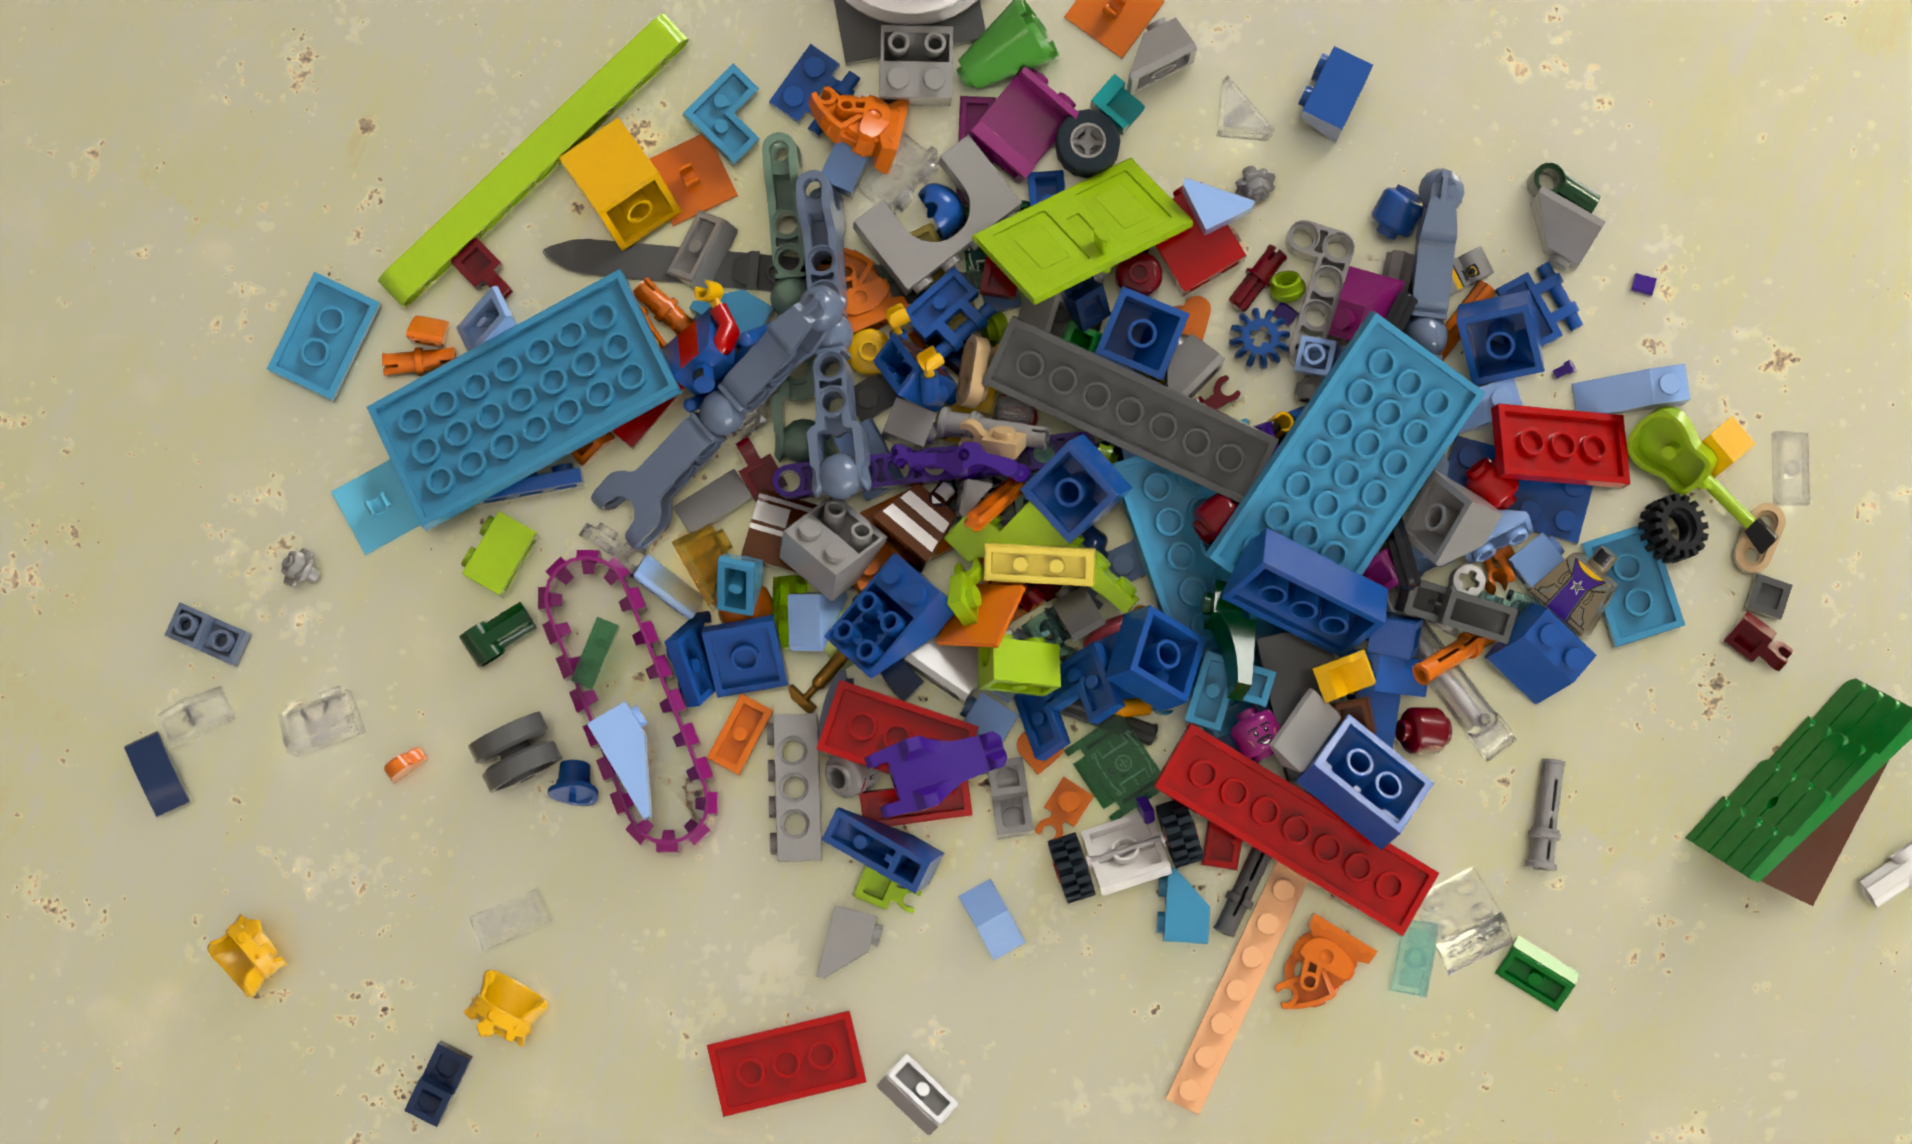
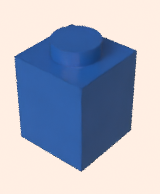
(1397, 637)

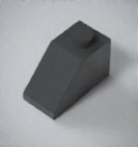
(1077, 612)

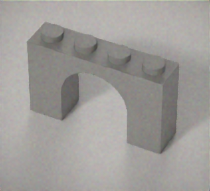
(913, 260)

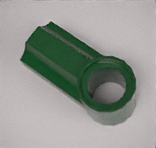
(1564, 186)
(490, 638)

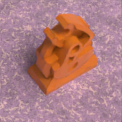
(862, 123)
(866, 292)
(1326, 960)

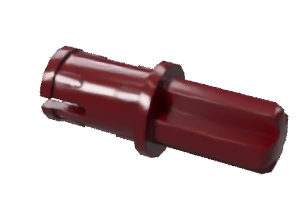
(1257, 278)

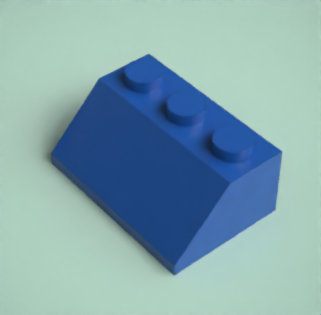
(1365, 782)

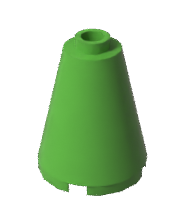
(1006, 47)

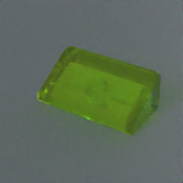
(781, 588)

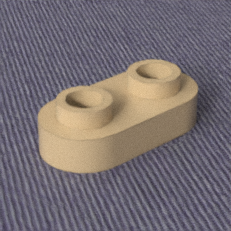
(974, 364)
(1778, 523)

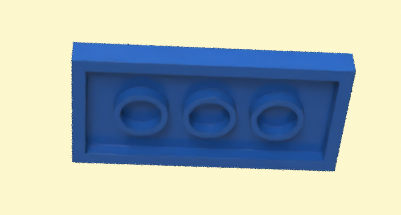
(1552, 506)

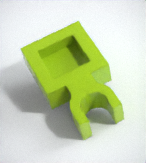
(880, 890)

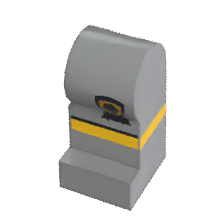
(1469, 270)

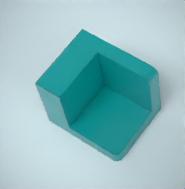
(1117, 103)

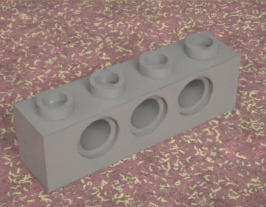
(808, 844)

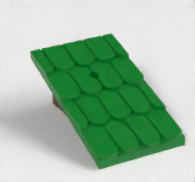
(1805, 800)

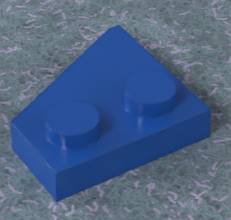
(690, 661)

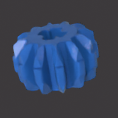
(1252, 328)

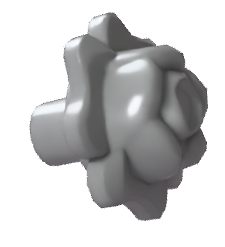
(1255, 184)
(299, 568)

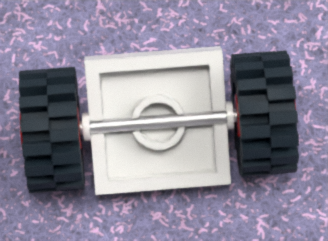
(1125, 852)

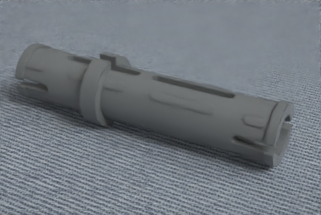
(1243, 890)

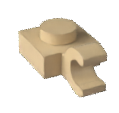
(997, 441)

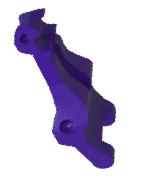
(965, 462)
(930, 769)

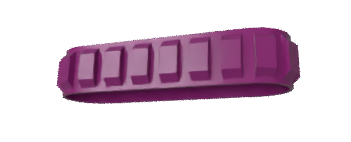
(661, 669)

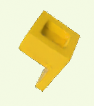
(1344, 675)

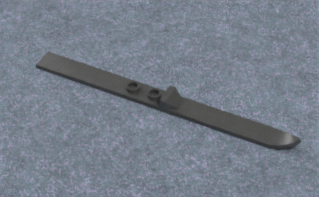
(641, 260)

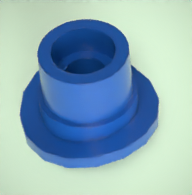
(574, 784)

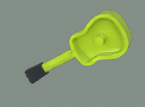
(1671, 449)

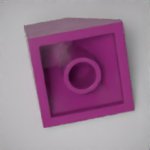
(1360, 294)

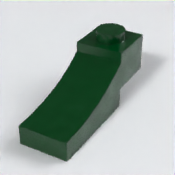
(1234, 636)

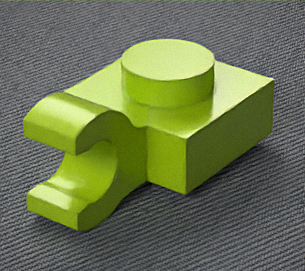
(964, 594)

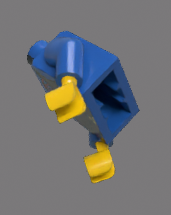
(910, 370)

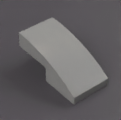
(1011, 799)

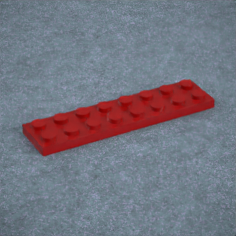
(1294, 829)

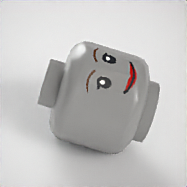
(848, 777)

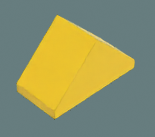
(1728, 443)

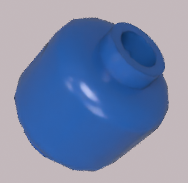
(1397, 212)

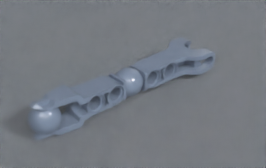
(823, 235)
(1436, 239)
(745, 387)

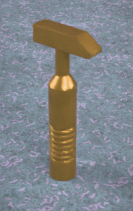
(819, 682)

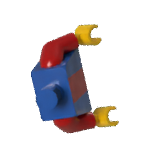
(706, 346)

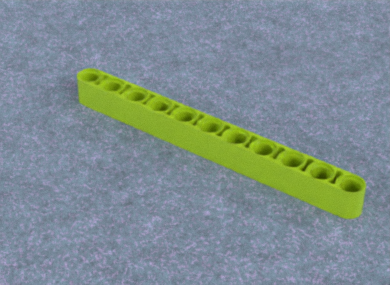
(533, 159)

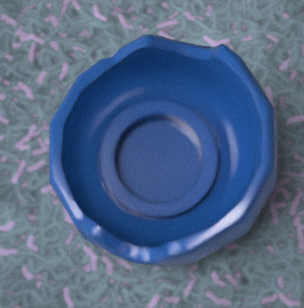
(943, 207)

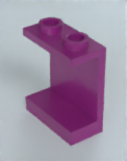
(1022, 123)

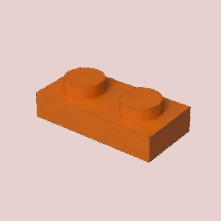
(740, 734)

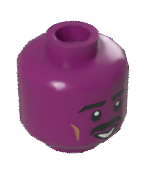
(1255, 733)

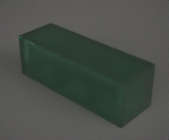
(595, 653)

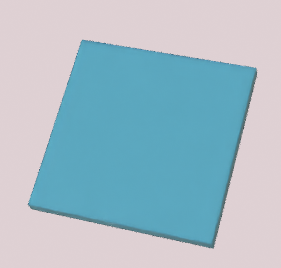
(376, 507)

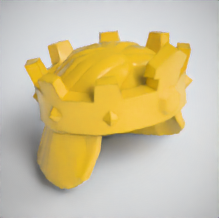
(246, 955)
(505, 1008)

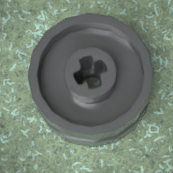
(517, 756)

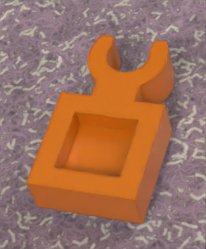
(1066, 805)

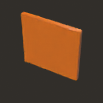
(1113, 22)
(694, 177)
(993, 618)

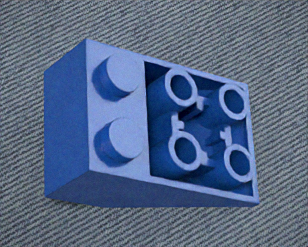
(890, 617)

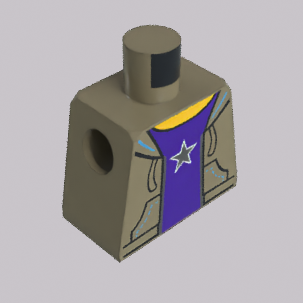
(1579, 589)

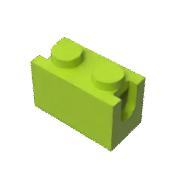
(499, 553)
(1020, 666)

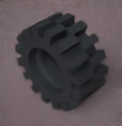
(1688, 522)

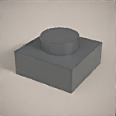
(1768, 596)

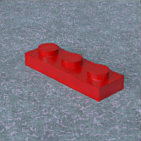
(949, 808)

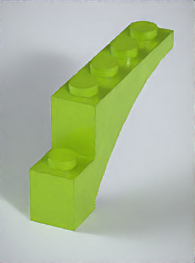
(1032, 528)

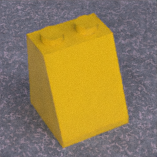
(620, 184)

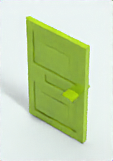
(1082, 231)

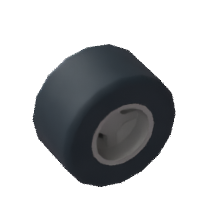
(1088, 130)

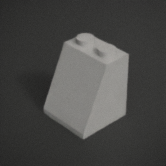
(948, 667)

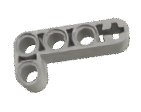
(1324, 265)

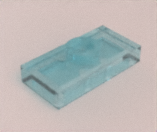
(1413, 961)

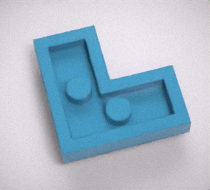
(715, 114)
(1211, 689)

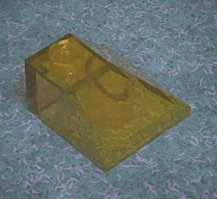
(700, 556)

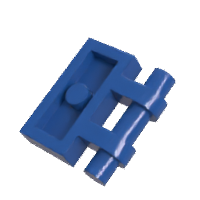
(810, 75)
(941, 304)
(1546, 320)

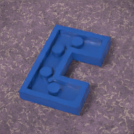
(1080, 678)

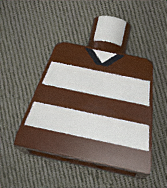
(917, 522)

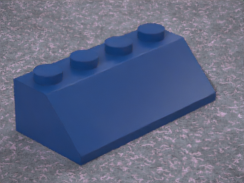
(1306, 593)

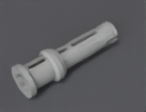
(950, 422)
(1545, 833)

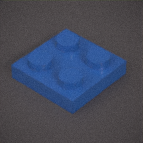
(745, 656)

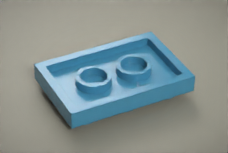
(323, 336)
(1644, 596)

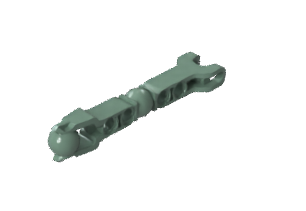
(789, 285)

